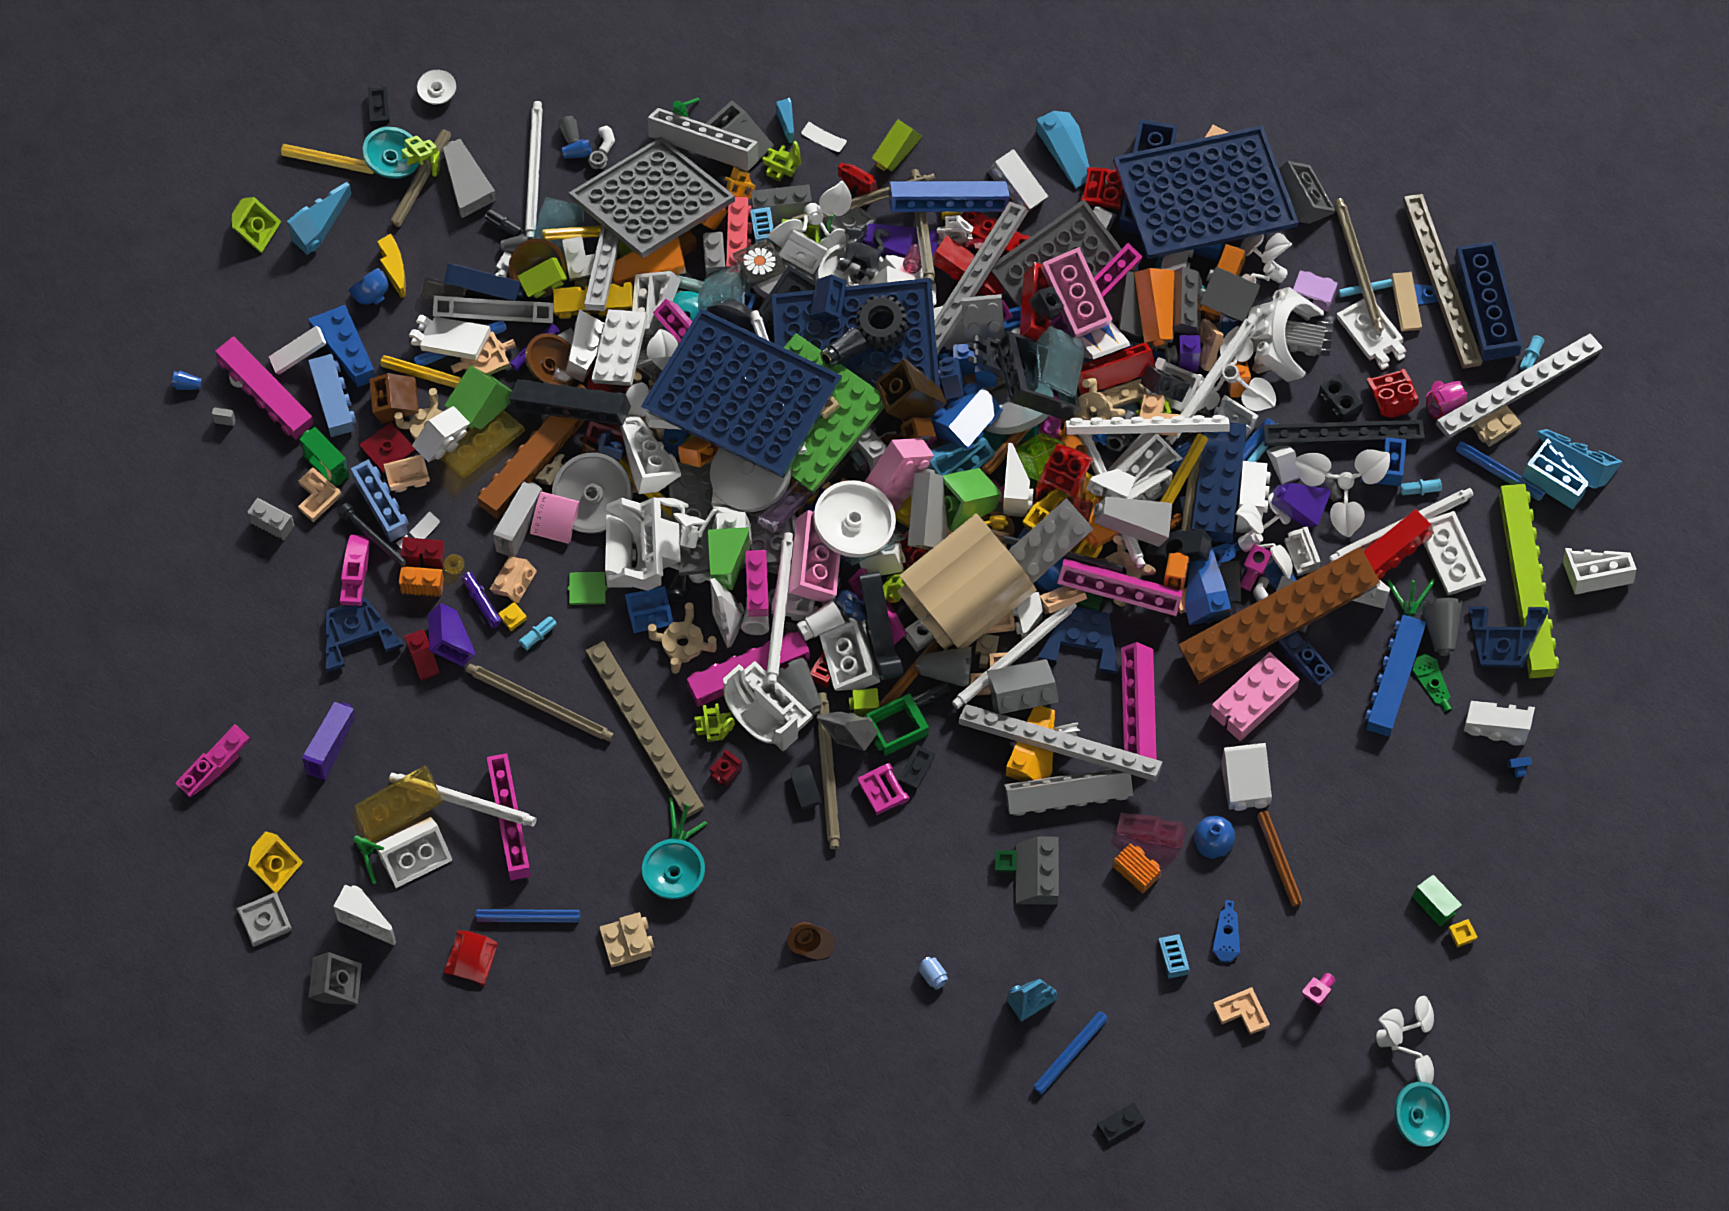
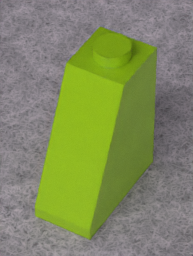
(896, 146)

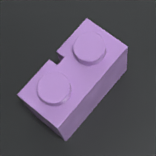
(1316, 287)

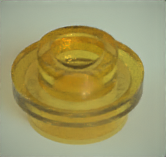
(454, 559)

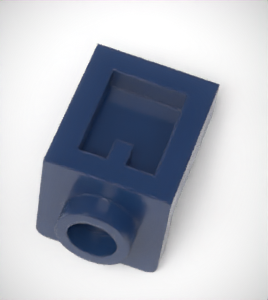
(612, 449)

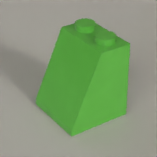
(479, 397)
(968, 494)
(727, 554)

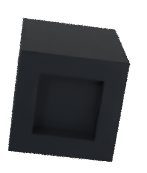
(1046, 303)

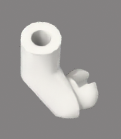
(608, 137)
(1259, 591)

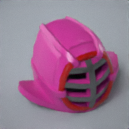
(1445, 398)

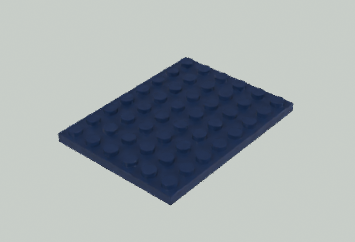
(1205, 192)
(919, 347)
(741, 393)

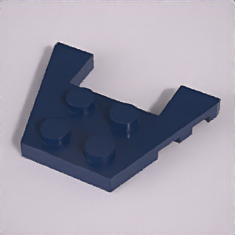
(352, 624)
(1084, 630)
(1505, 644)

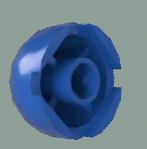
(370, 288)
(1214, 837)

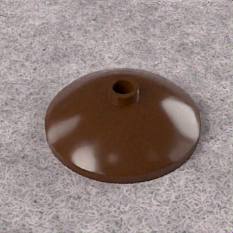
(533, 253)
(548, 359)

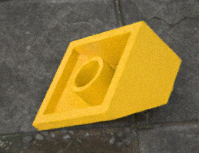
(273, 861)

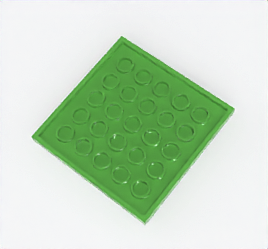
(837, 433)

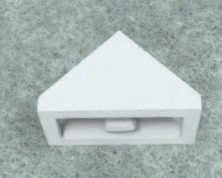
(1284, 463)

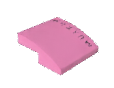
(554, 517)

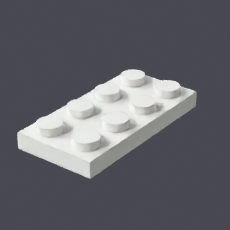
(619, 347)
(1453, 555)

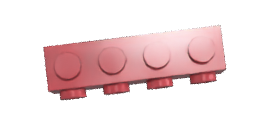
(738, 228)

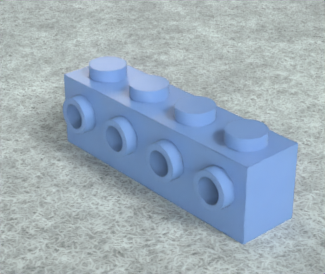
(331, 395)
(378, 499)

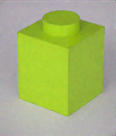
(864, 701)

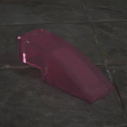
(1152, 830)

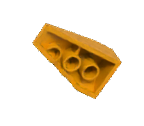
(1030, 761)

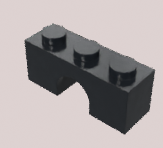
(1194, 544)

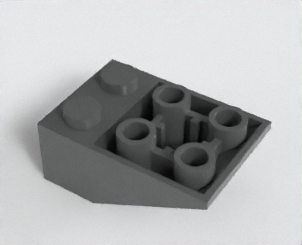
(737, 121)

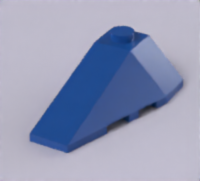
(1206, 593)

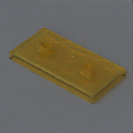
(481, 445)
(398, 803)

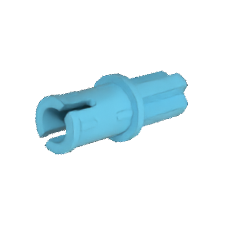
(1532, 352)
(1421, 487)
(537, 633)

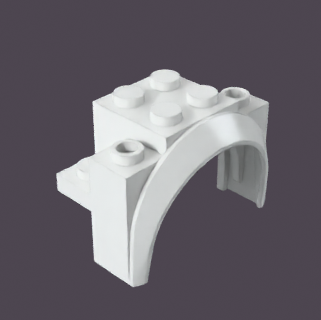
(1269, 333)
(655, 541)
(768, 714)

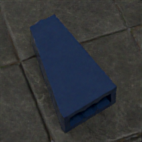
(484, 282)

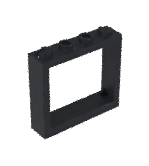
(1010, 349)

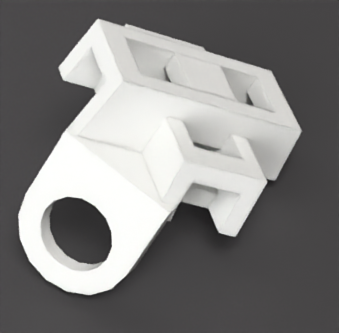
(957, 228)

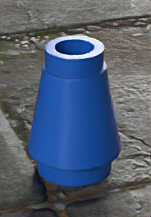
(578, 149)
(185, 381)

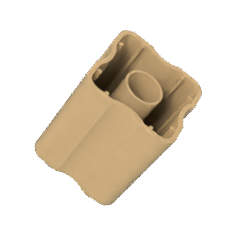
(965, 585)

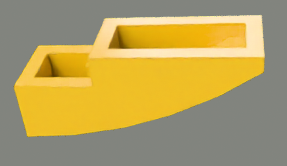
(392, 263)

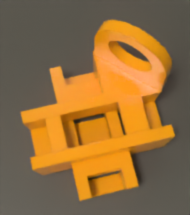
(742, 180)

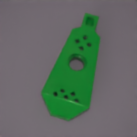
(1427, 676)

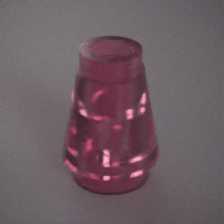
(912, 261)

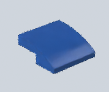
(649, 608)

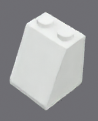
(1246, 776)

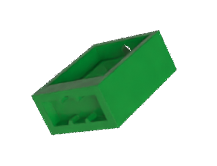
(324, 456)
(907, 703)

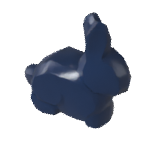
(849, 604)

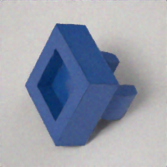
(1519, 764)

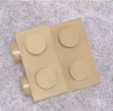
(1496, 426)
(627, 940)

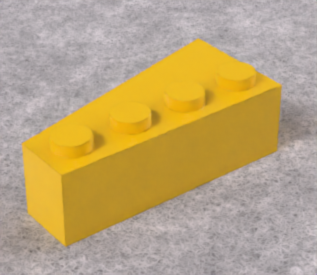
(571, 300)

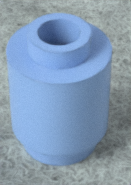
(933, 973)

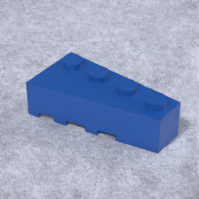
(344, 344)

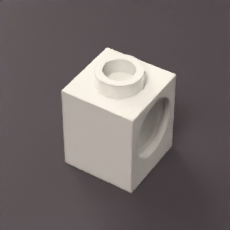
(916, 640)

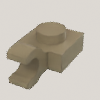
(550, 471)
(986, 645)

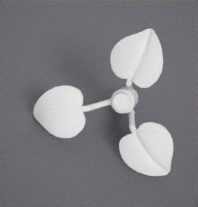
(835, 201)
(1273, 248)
(661, 345)
(1258, 394)
(1371, 466)
(1252, 517)
(689, 532)
(1392, 1035)

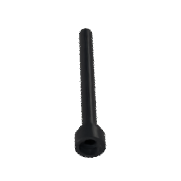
(348, 513)

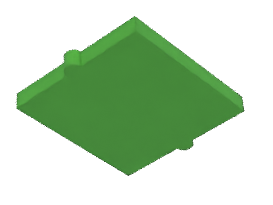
(587, 588)

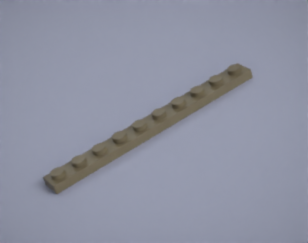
(1442, 281)
(644, 728)

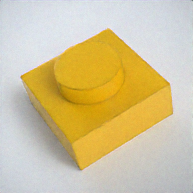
(512, 616)
(1462, 933)

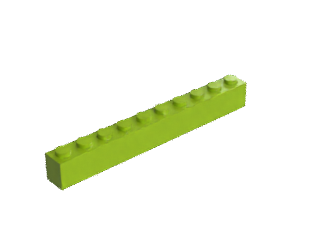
(1527, 575)

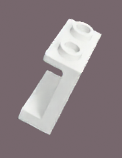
(1193, 379)

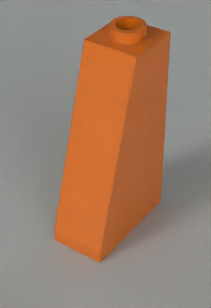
(664, 259)
(1231, 261)
(1156, 302)

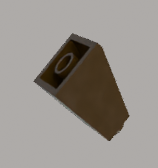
(909, 392)

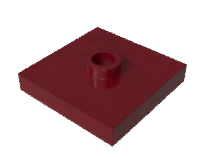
(387, 446)

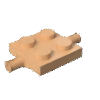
(491, 358)

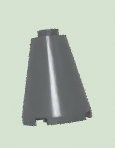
(1442, 623)
(947, 666)
(800, 684)

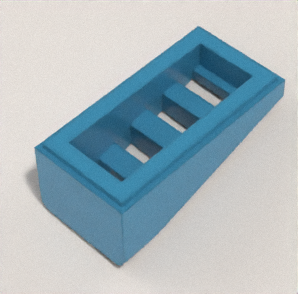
(785, 116)
(758, 238)
(1179, 970)

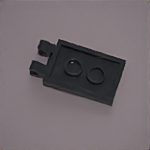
(789, 282)
(987, 354)

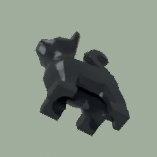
(861, 254)

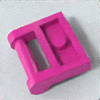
(877, 792)

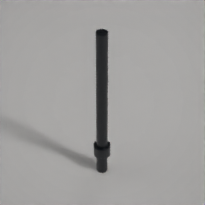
(1100, 563)

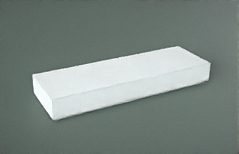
(297, 350)

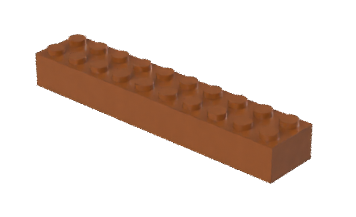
(1279, 614)

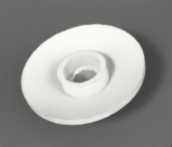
(436, 80)

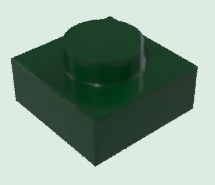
(1092, 602)
(1006, 861)

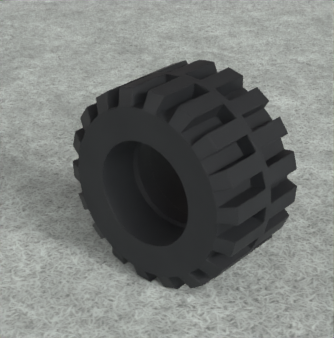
(882, 308)

